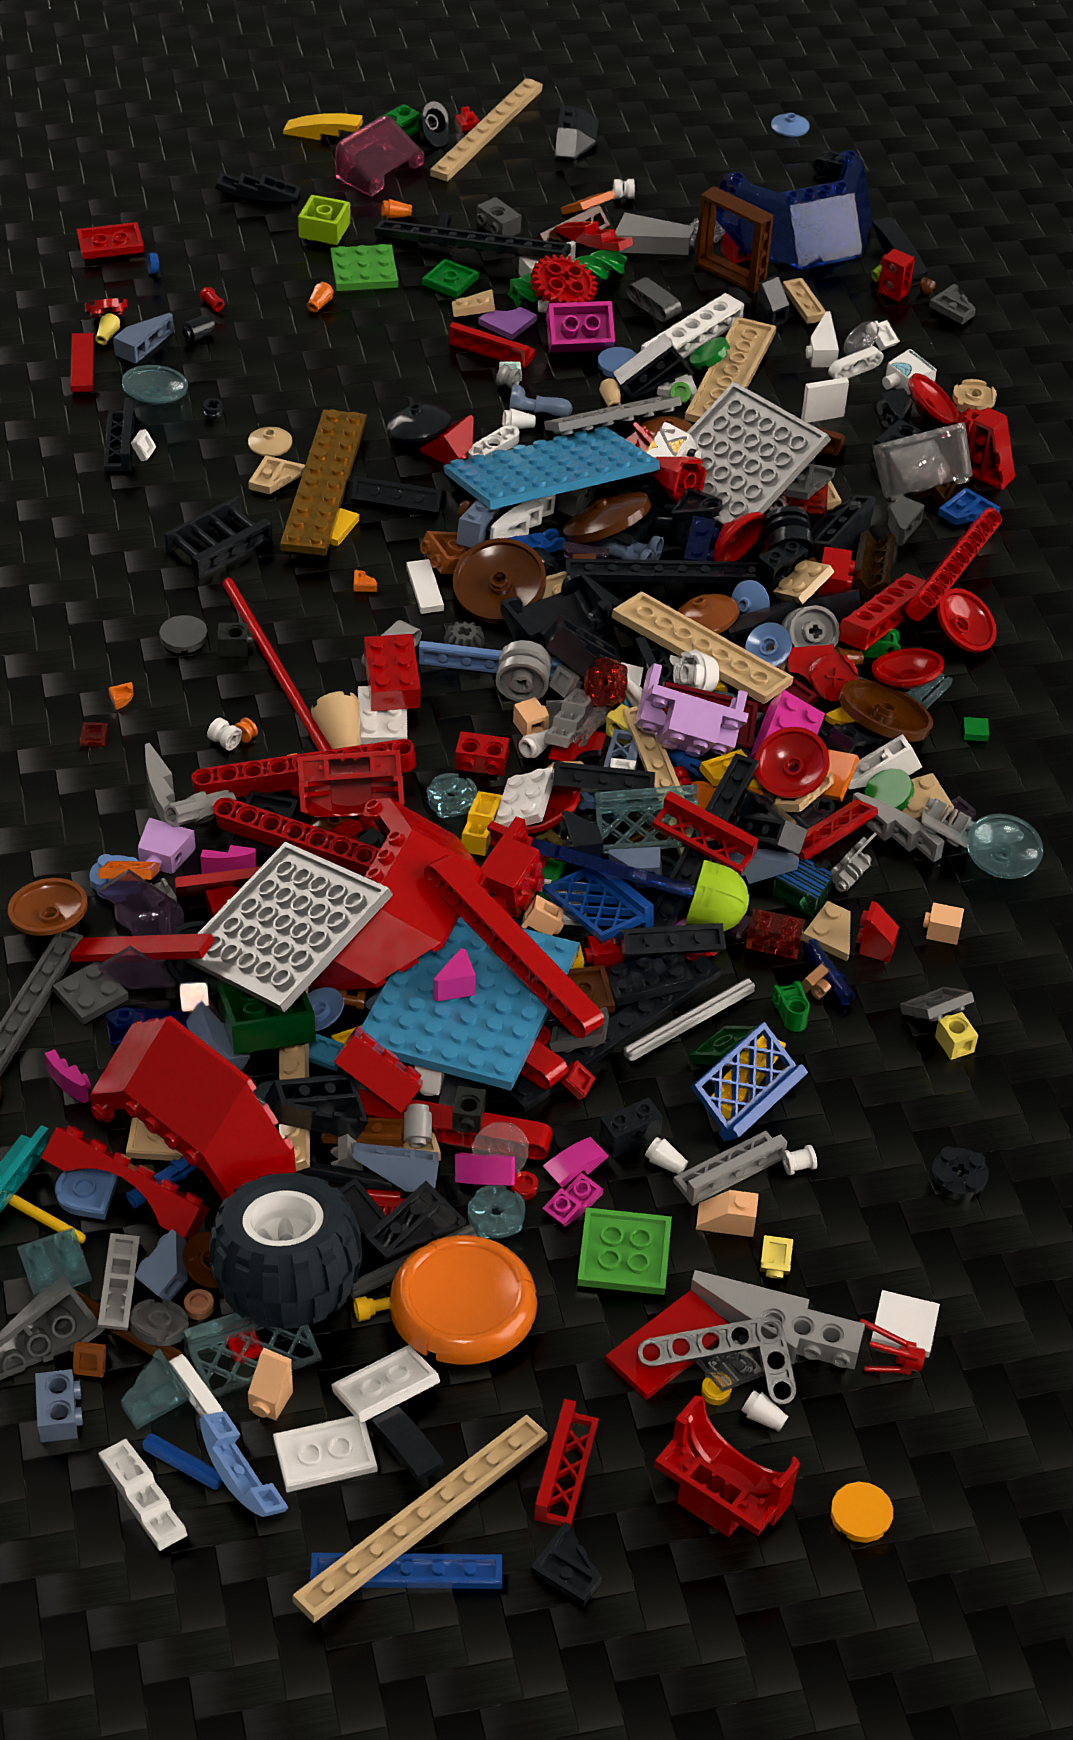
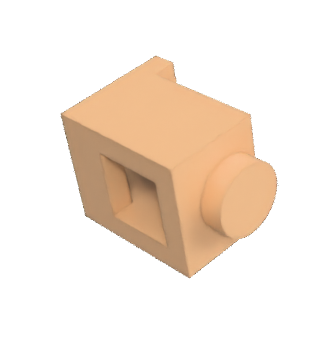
(543, 917)

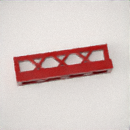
(490, 345)
(711, 826)
(836, 827)
(557, 1458)

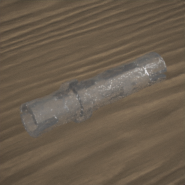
(595, 719)

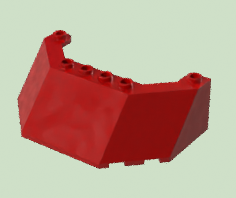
(415, 914)
(194, 1104)

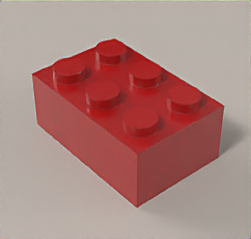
(392, 672)

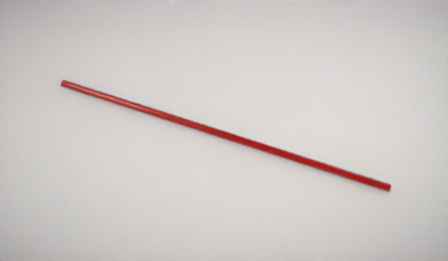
(282, 676)

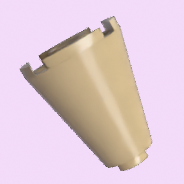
(338, 719)

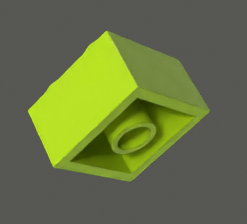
(324, 219)

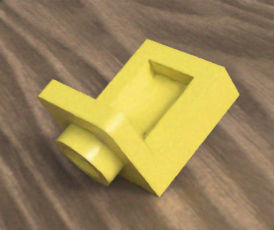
(776, 1256)

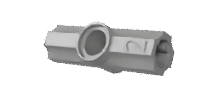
(195, 808)

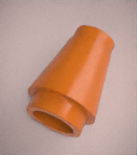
(394, 209)
(320, 296)

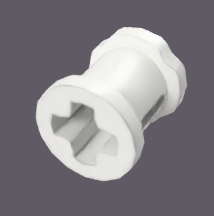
(799, 1159)

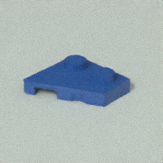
(965, 507)

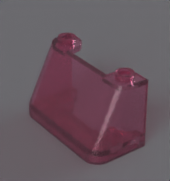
(374, 152)

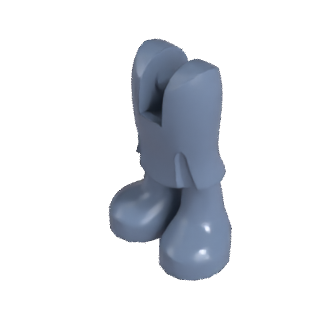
(548, 405)
(636, 551)

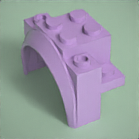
(690, 721)

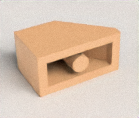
(729, 1213)
(270, 1385)

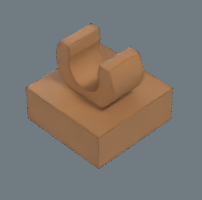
(816, 983)

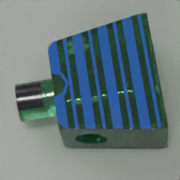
(806, 886)

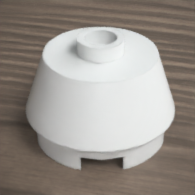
(697, 671)

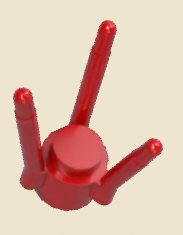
(908, 1354)

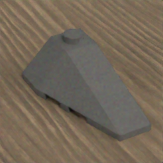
(46, 1328)

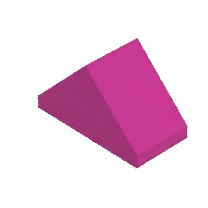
(455, 979)

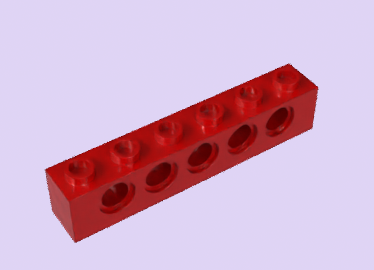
(880, 613)

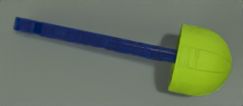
(716, 897)

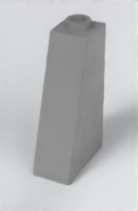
(656, 235)

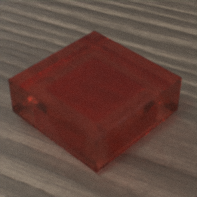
(93, 734)

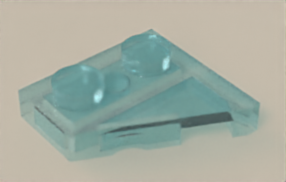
(154, 1393)

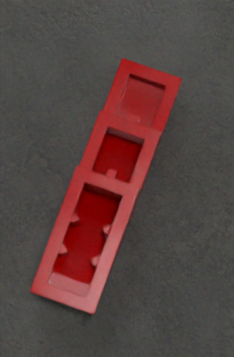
(590, 235)

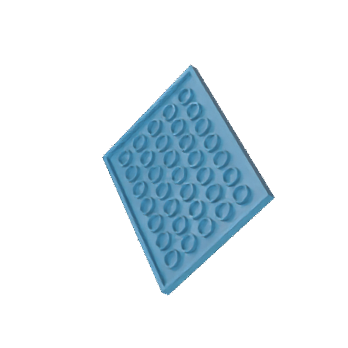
(550, 467)
(468, 1036)

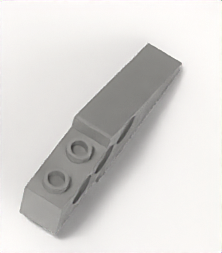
(743, 1301)

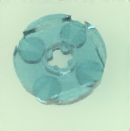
(451, 805)
(493, 1225)

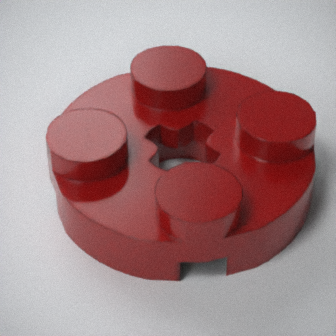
(106, 306)

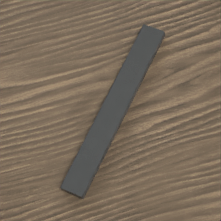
(35, 994)

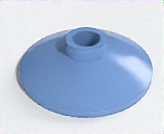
(790, 125)
(750, 596)
(767, 635)
(327, 1006)

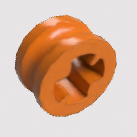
(248, 729)

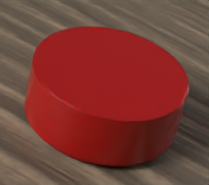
(525, 1184)

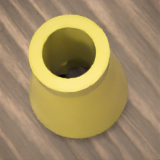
(107, 328)

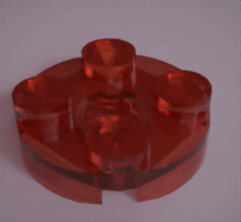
(617, 682)

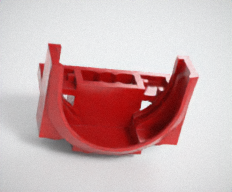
(346, 781)
(512, 867)
(719, 1480)

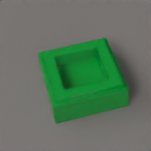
(975, 729)

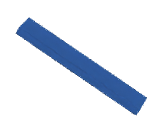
(428, 1571)

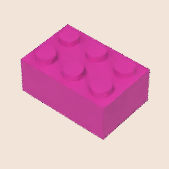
(580, 326)
(785, 712)

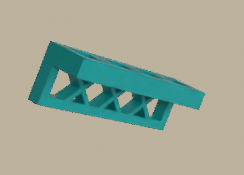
(20, 1163)

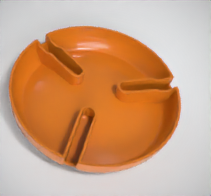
(463, 1299)

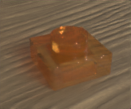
(192, 994)

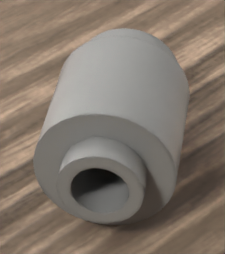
(417, 1125)

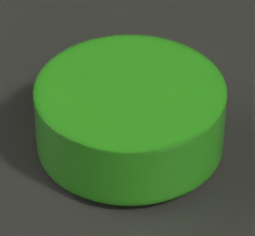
(683, 390)

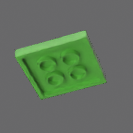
(364, 267)
(624, 1251)

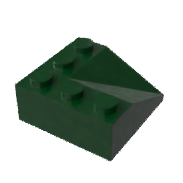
(259, 1026)

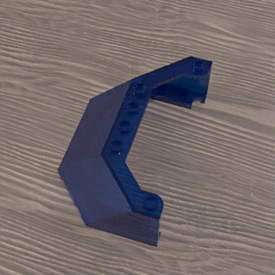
(809, 223)

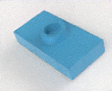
(324, 1052)

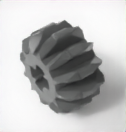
(465, 635)

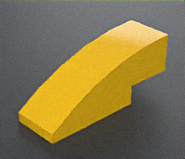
(483, 811)

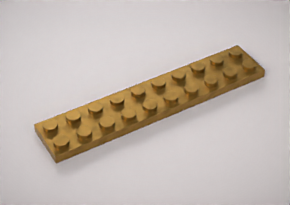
(323, 483)

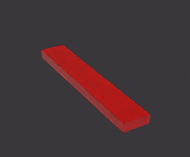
(153, 946)

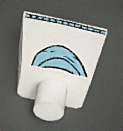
(903, 367)

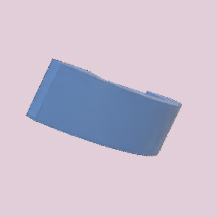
(220, 1439)

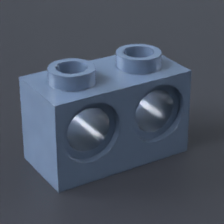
(52, 1405)

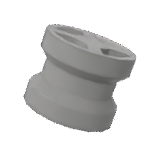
(508, 376)

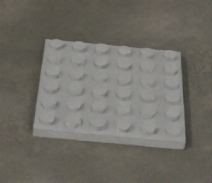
(751, 451)
(288, 925)

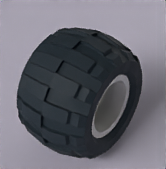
(285, 1250)

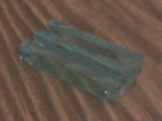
(944, 685)

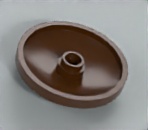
(607, 517)
(497, 572)
(885, 710)

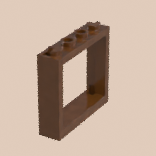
(760, 245)

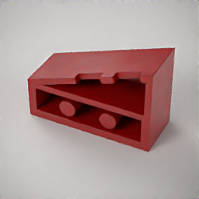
(991, 449)
(378, 1069)

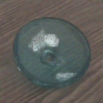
(154, 384)
(1005, 836)

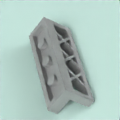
(734, 1170)

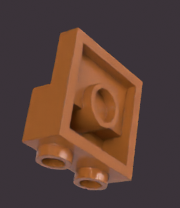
(442, 550)

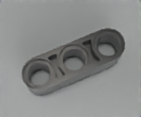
(654, 299)

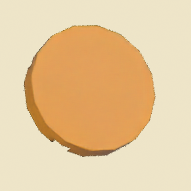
(861, 1512)

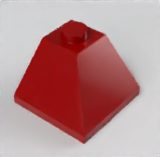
(452, 443)

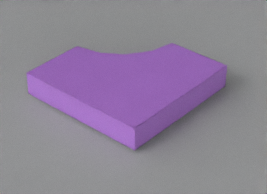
(508, 323)

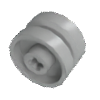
(818, 620)
(523, 670)

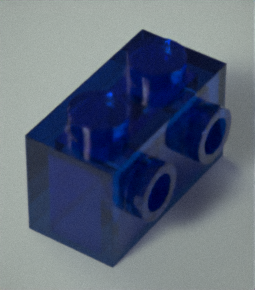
(701, 539)

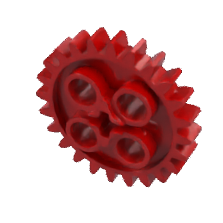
(563, 280)

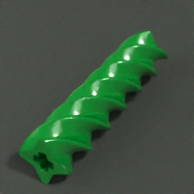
(600, 262)

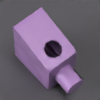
(166, 845)

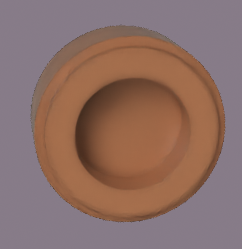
(199, 1304)

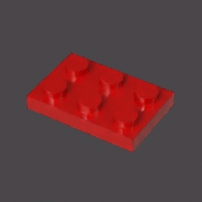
(110, 240)

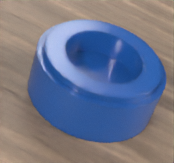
(152, 263)

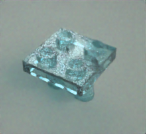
(52, 1258)

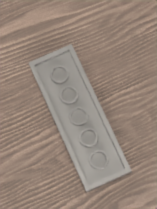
(608, 415)

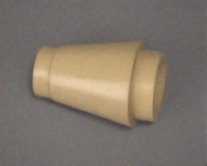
(610, 392)

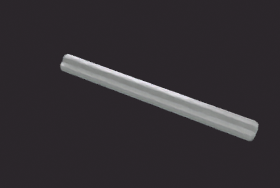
(689, 1019)

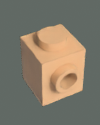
(530, 716)
(943, 923)

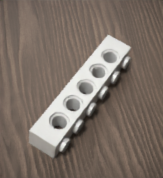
(703, 324)

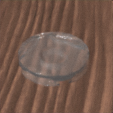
(504, 1140)

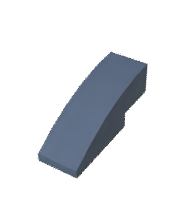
(766, 864)

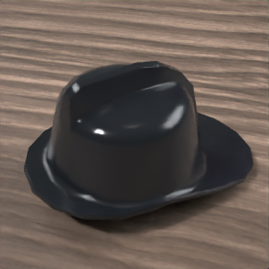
(434, 124)

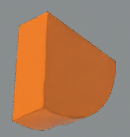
(363, 582)
(121, 694)

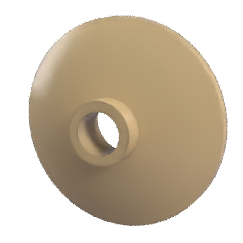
(270, 441)

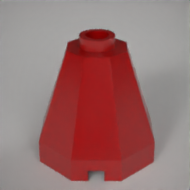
(678, 475)

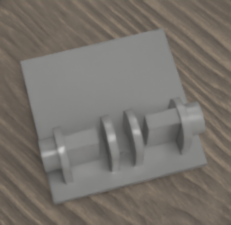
(955, 831)
(852, 866)

